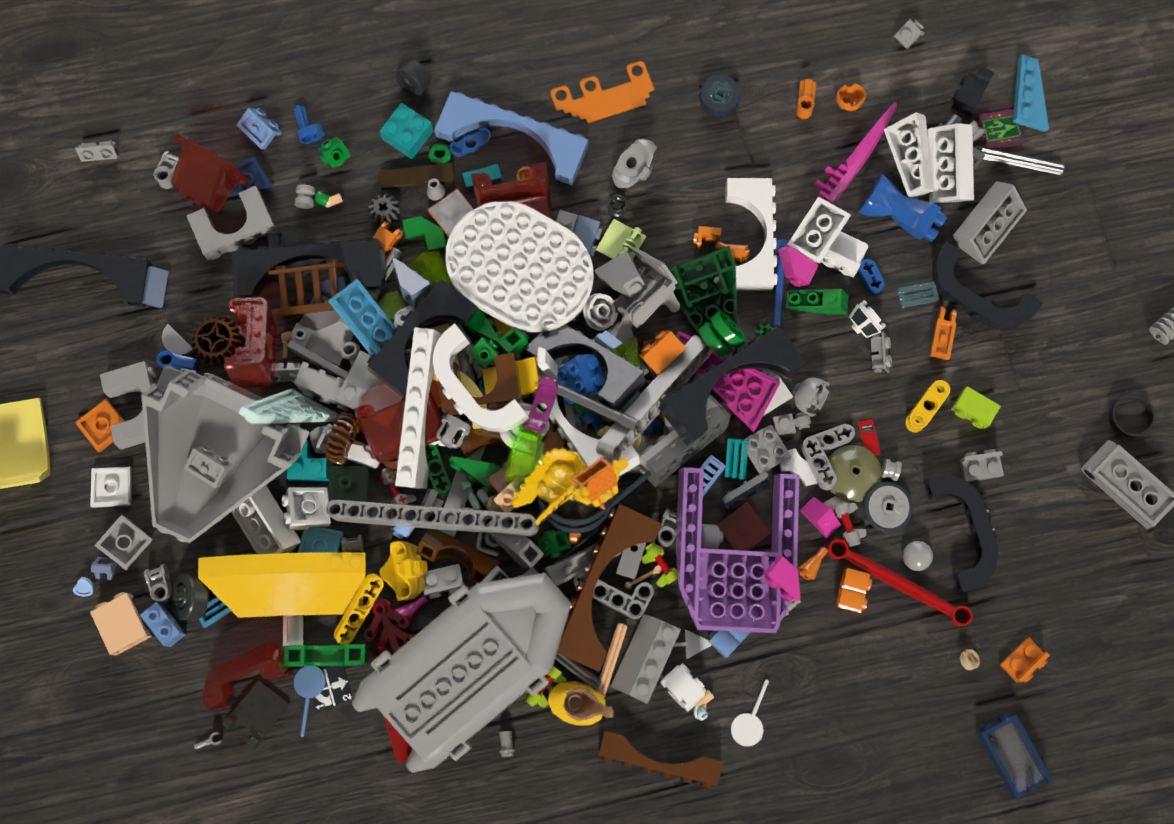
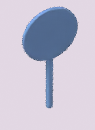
(308, 683)

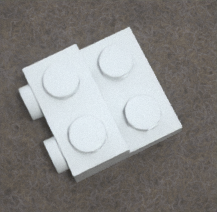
(305, 508)

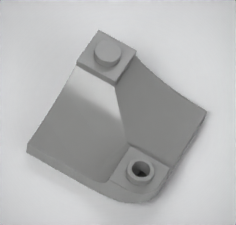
(323, 334)
(365, 388)

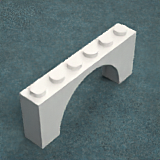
(757, 197)

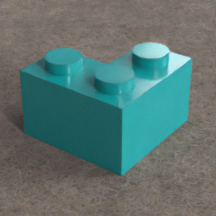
(308, 469)

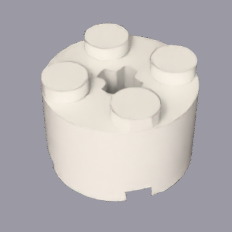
(683, 687)

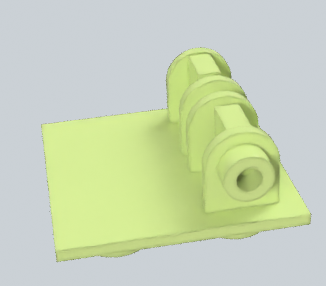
(620, 239)

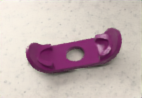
(545, 394)

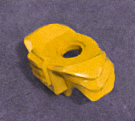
(404, 570)

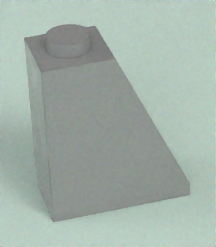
(622, 275)

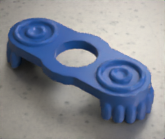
(481, 137)

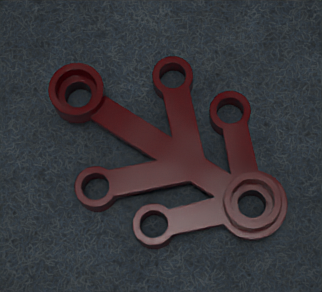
(390, 631)

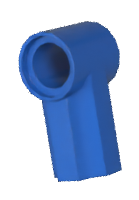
(177, 361)

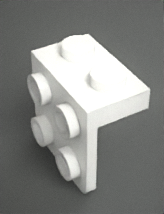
(845, 254)

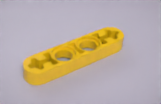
(361, 610)

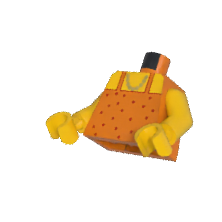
(598, 482)

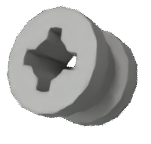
(976, 131)
(891, 469)

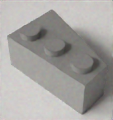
(320, 385)

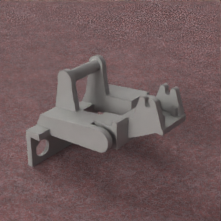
(659, 292)

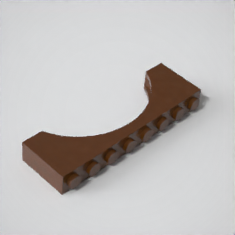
(622, 531)

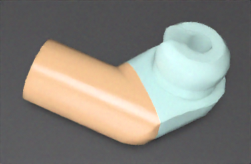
(700, 708)

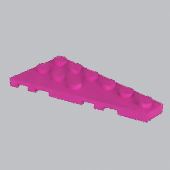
(743, 391)

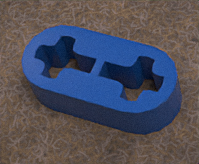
(867, 278)

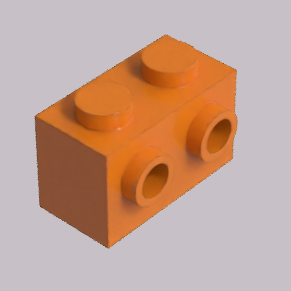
(662, 351)

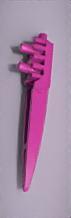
(845, 173)

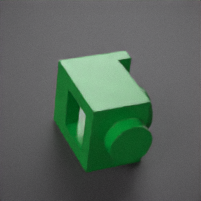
(513, 342)

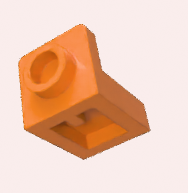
(708, 234)

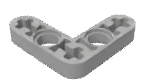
(821, 447)

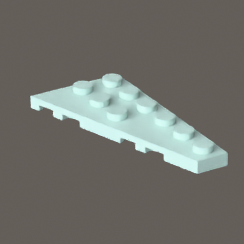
(287, 408)

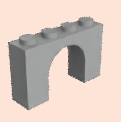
(256, 226)
(122, 381)

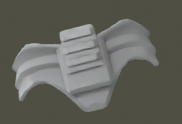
(643, 152)

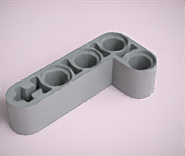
(628, 601)

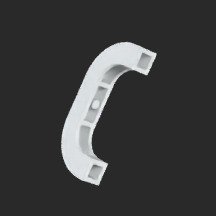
(445, 351)

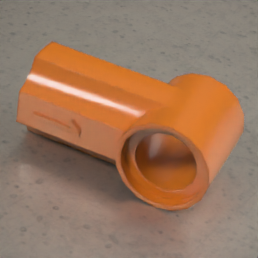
(806, 98)

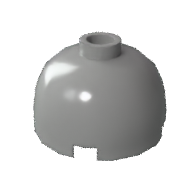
(810, 395)

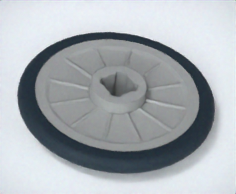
(900, 508)

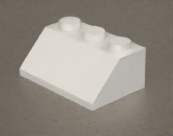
(819, 230)

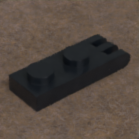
(745, 492)

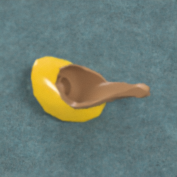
(578, 703)

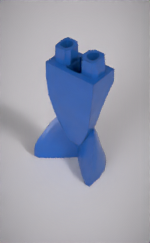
(910, 213)

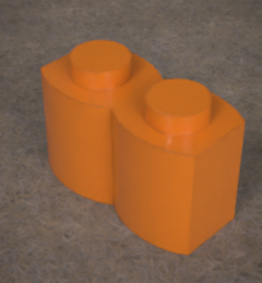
(852, 590)

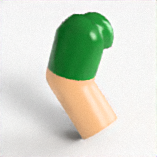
(327, 201)

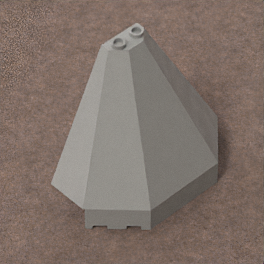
(204, 411)

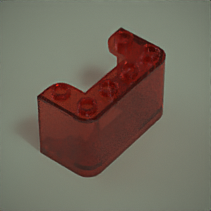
(255, 362)

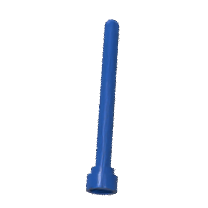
(779, 287)

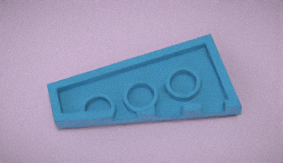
(1029, 95)

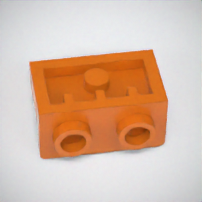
(1024, 661)

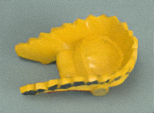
(551, 481)

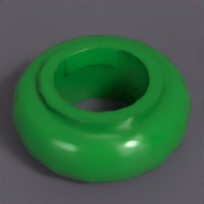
(440, 147)

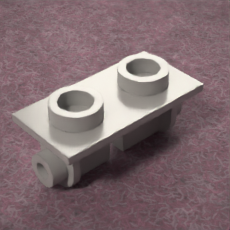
(96, 152)
(881, 345)
(287, 374)

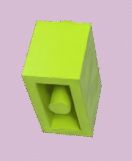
(975, 408)

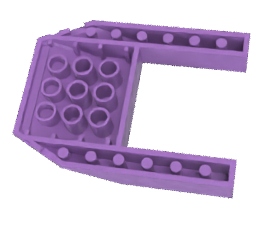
(728, 586)

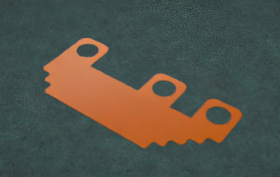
(602, 104)

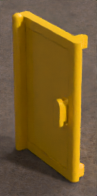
(527, 375)

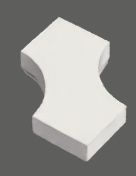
(799, 467)

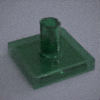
(348, 483)

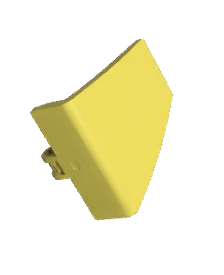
(23, 443)

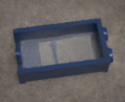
(1014, 755)

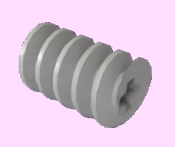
(1164, 328)

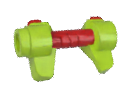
(655, 553)
(553, 675)

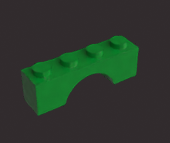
(326, 655)

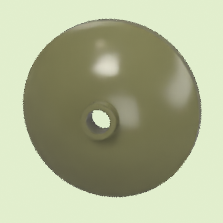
(852, 486)

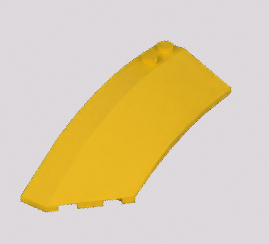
(284, 582)

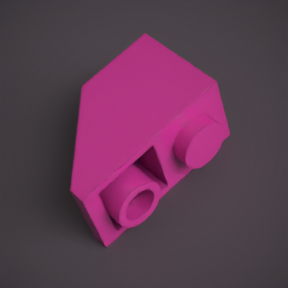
(785, 578)

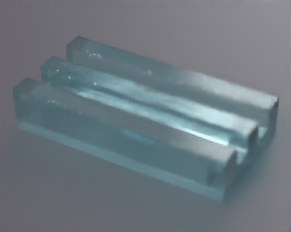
(902, 298)

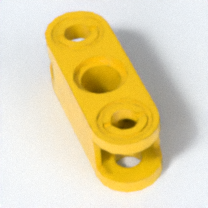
(932, 397)

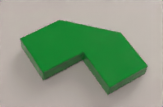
(419, 227)

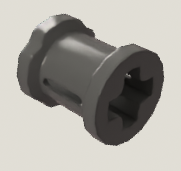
(352, 544)

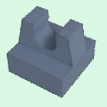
(104, 565)

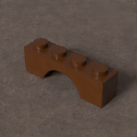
(438, 545)

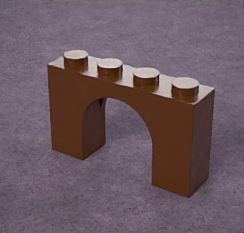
(505, 390)
(475, 440)

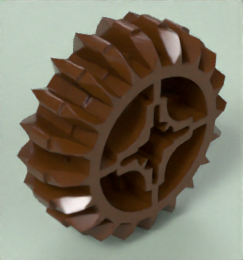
(216, 325)
(343, 434)

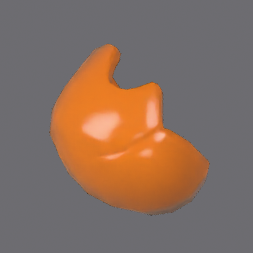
(851, 97)

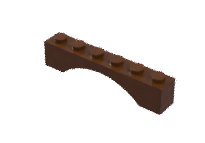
(700, 769)

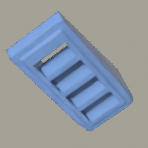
(711, 459)

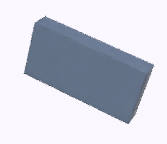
(155, 287)

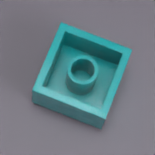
(406, 131)

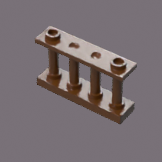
(302, 306)

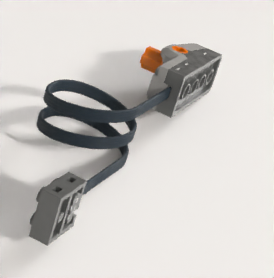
(655, 464)

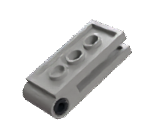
(1114, 471)

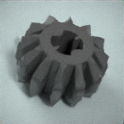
(379, 204)

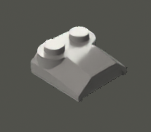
(123, 542)

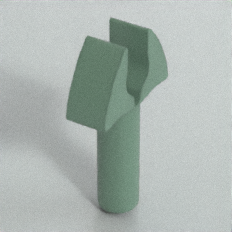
(470, 495)

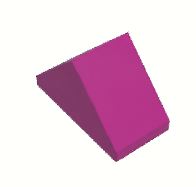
(821, 516)

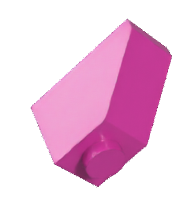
(797, 266)

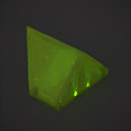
(630, 351)

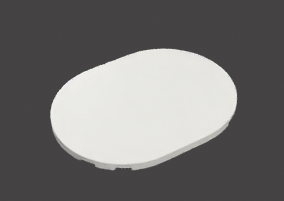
(519, 266)

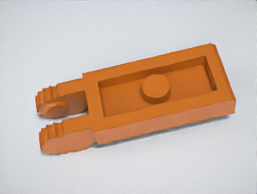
(943, 335)

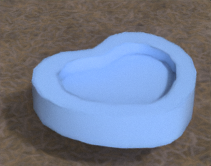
(83, 587)

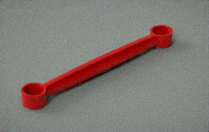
(900, 583)

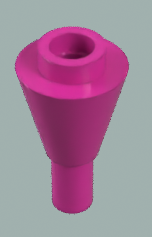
(411, 608)

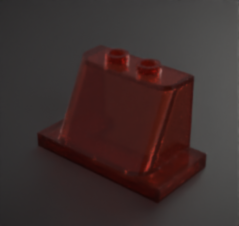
(204, 175)

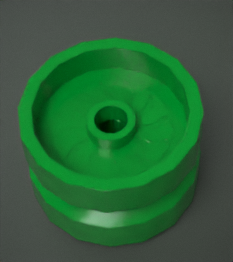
(722, 334)

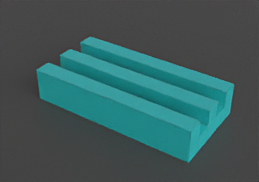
(729, 458)

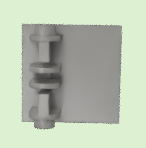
(766, 449)

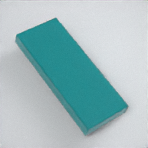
(493, 171)

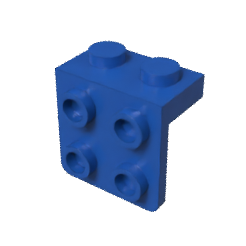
(582, 375)

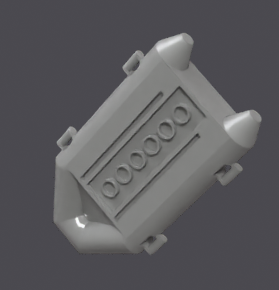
(467, 665)

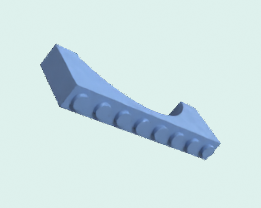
(467, 114)

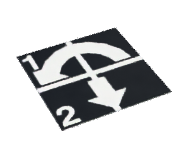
(335, 690)

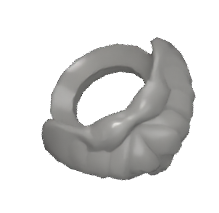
(319, 438)

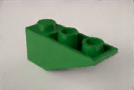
(818, 301)
(481, 326)
(475, 471)

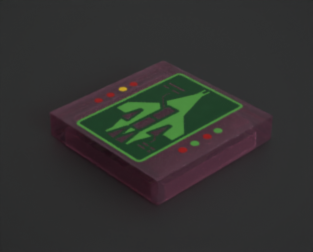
(1000, 129)

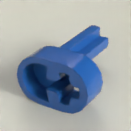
(306, 132)
(594, 418)

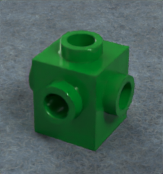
(333, 152)
(479, 350)
(553, 543)

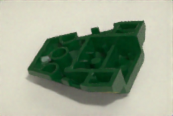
(707, 287)

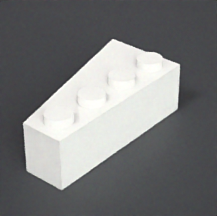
(911, 153)

